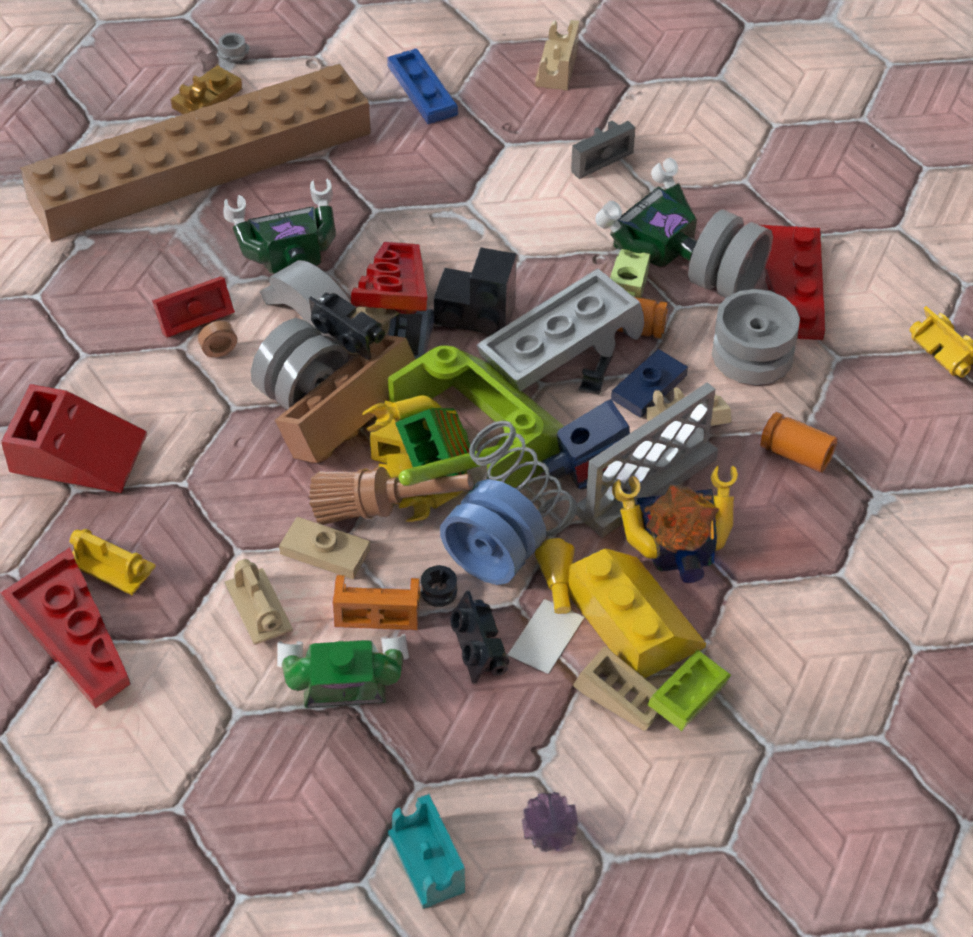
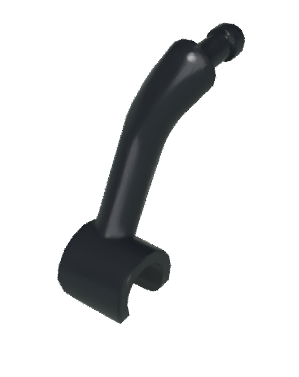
(593, 379)

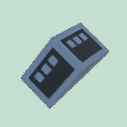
(415, 329)

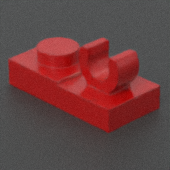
(193, 306)

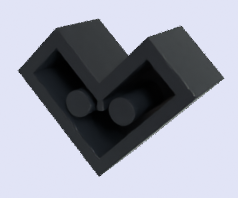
(479, 298)

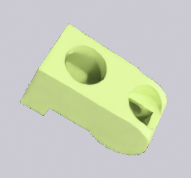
(631, 271)

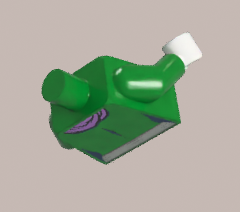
(343, 670)

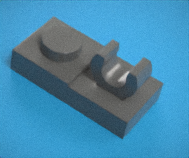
(603, 148)

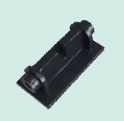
(333, 316)
(473, 625)

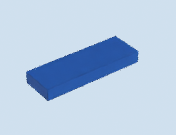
(422, 86)

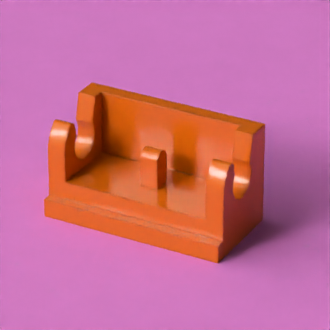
(376, 606)

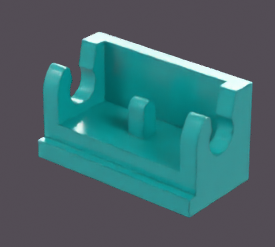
(427, 853)

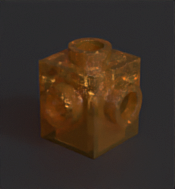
(681, 519)

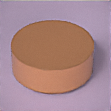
(217, 339)

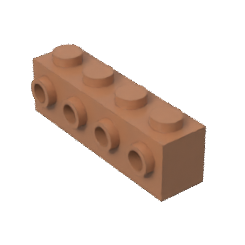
(336, 405)

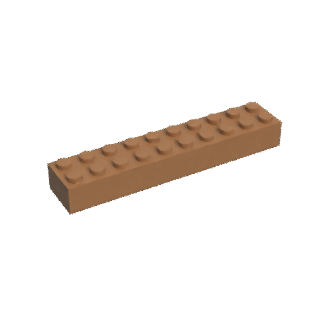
(195, 151)

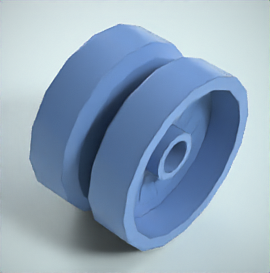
(493, 531)

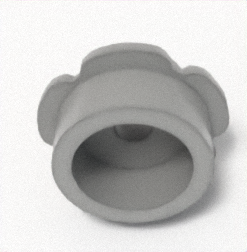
(232, 47)

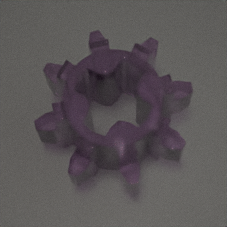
(550, 821)

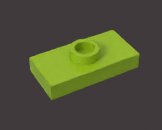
(689, 690)

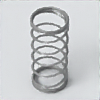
(503, 451)

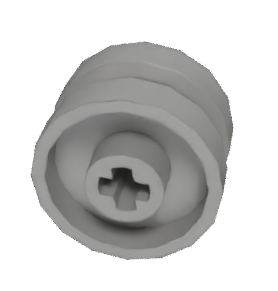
(730, 254)
(755, 336)
(295, 361)

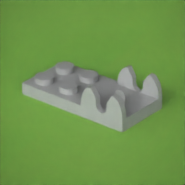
(563, 328)

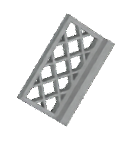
(665, 456)

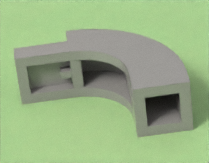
(298, 283)

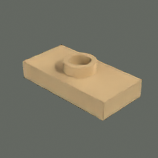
(325, 547)

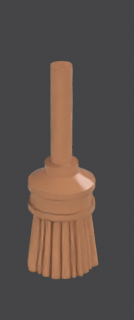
(371, 493)

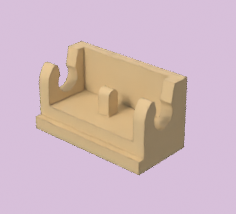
(558, 57)

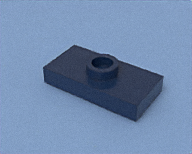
(654, 374)

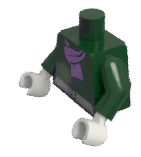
(656, 224)
(285, 236)

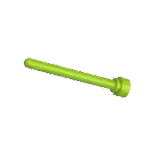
(444, 467)

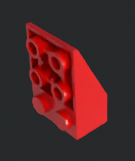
(70, 441)

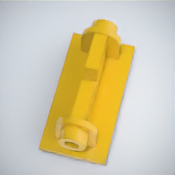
(939, 331)
(109, 561)

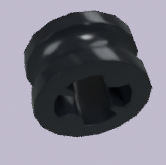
(442, 575)

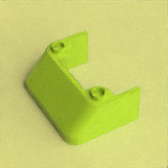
(492, 394)

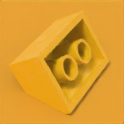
(631, 612)

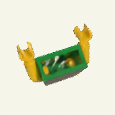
(428, 437)

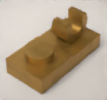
(206, 90)

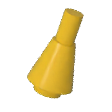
(555, 560)

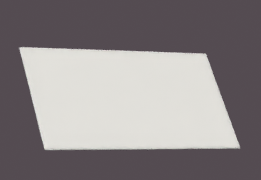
(545, 637)

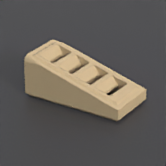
(602, 692)

